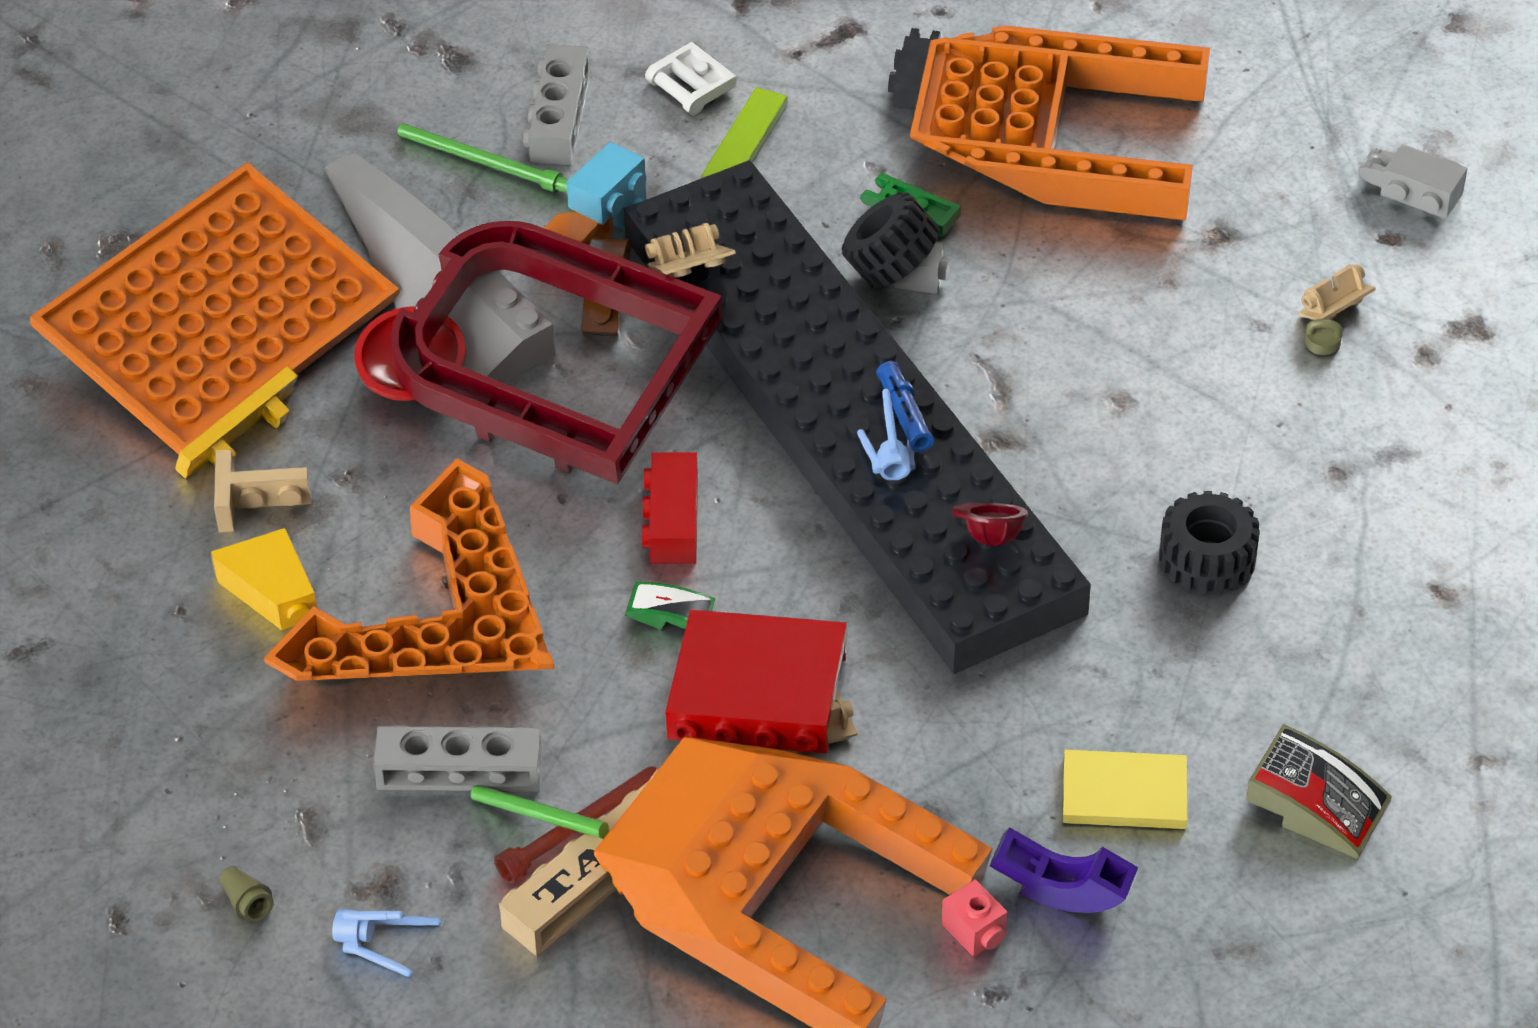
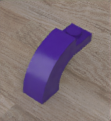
(1064, 881)

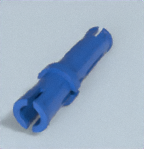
(917, 432)

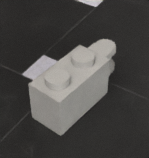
(1416, 178)

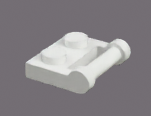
(697, 70)

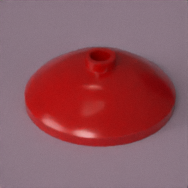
(376, 360)

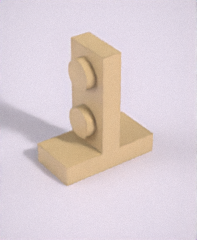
(255, 489)

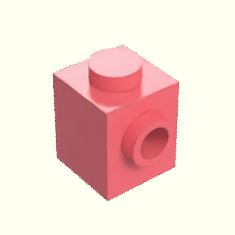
(974, 918)

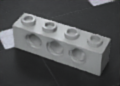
(557, 105)
(457, 758)

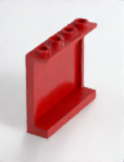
(756, 680)

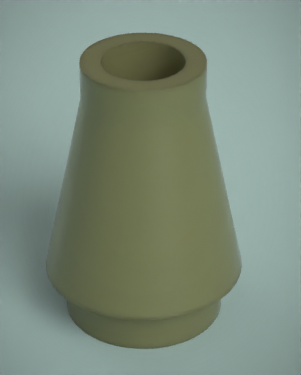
(247, 895)

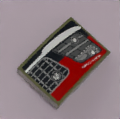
(1318, 792)

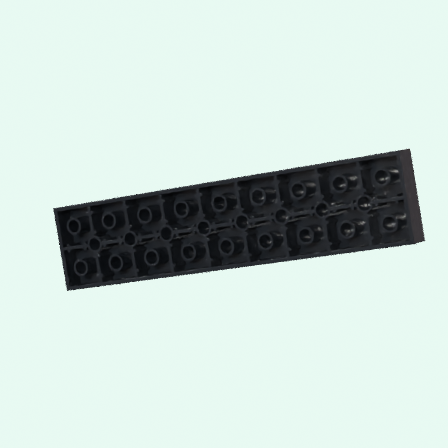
(808, 367)

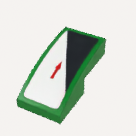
(663, 603)

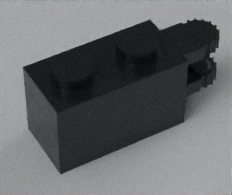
(909, 68)

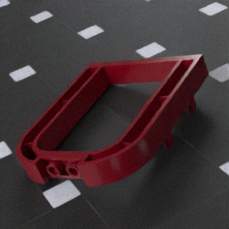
(521, 416)

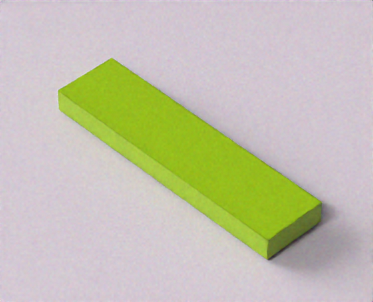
(748, 130)

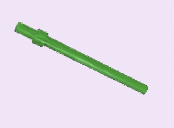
(548, 179)

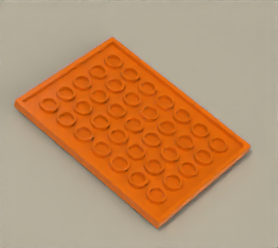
(214, 306)

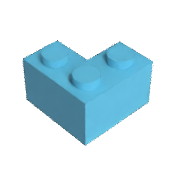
(608, 185)

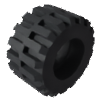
(890, 240)
(1209, 564)

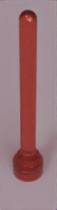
(515, 862)

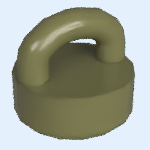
(1323, 336)

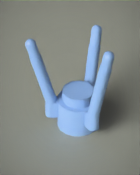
(893, 458)
(356, 926)

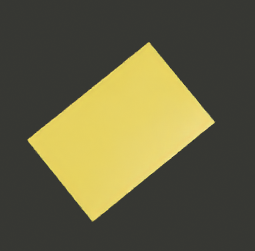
(1125, 789)

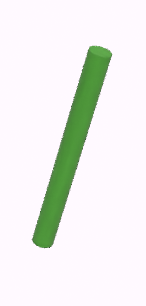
(540, 811)

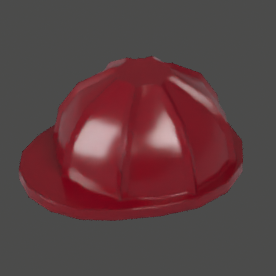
(992, 522)

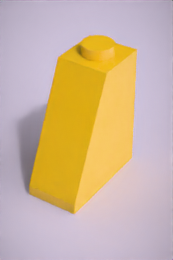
(266, 577)

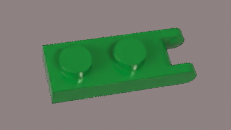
(939, 209)

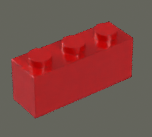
(671, 508)

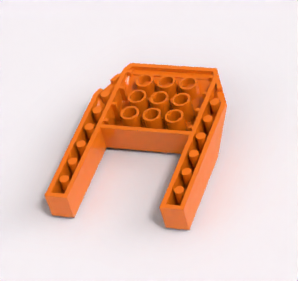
(1000, 105)
(724, 829)

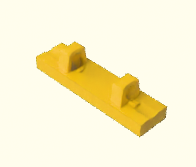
(263, 403)

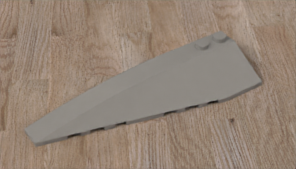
(403, 242)

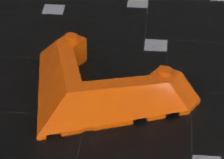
(491, 613)

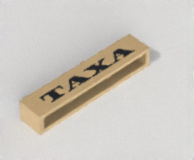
(561, 890)

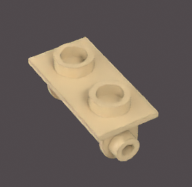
(1325, 302)

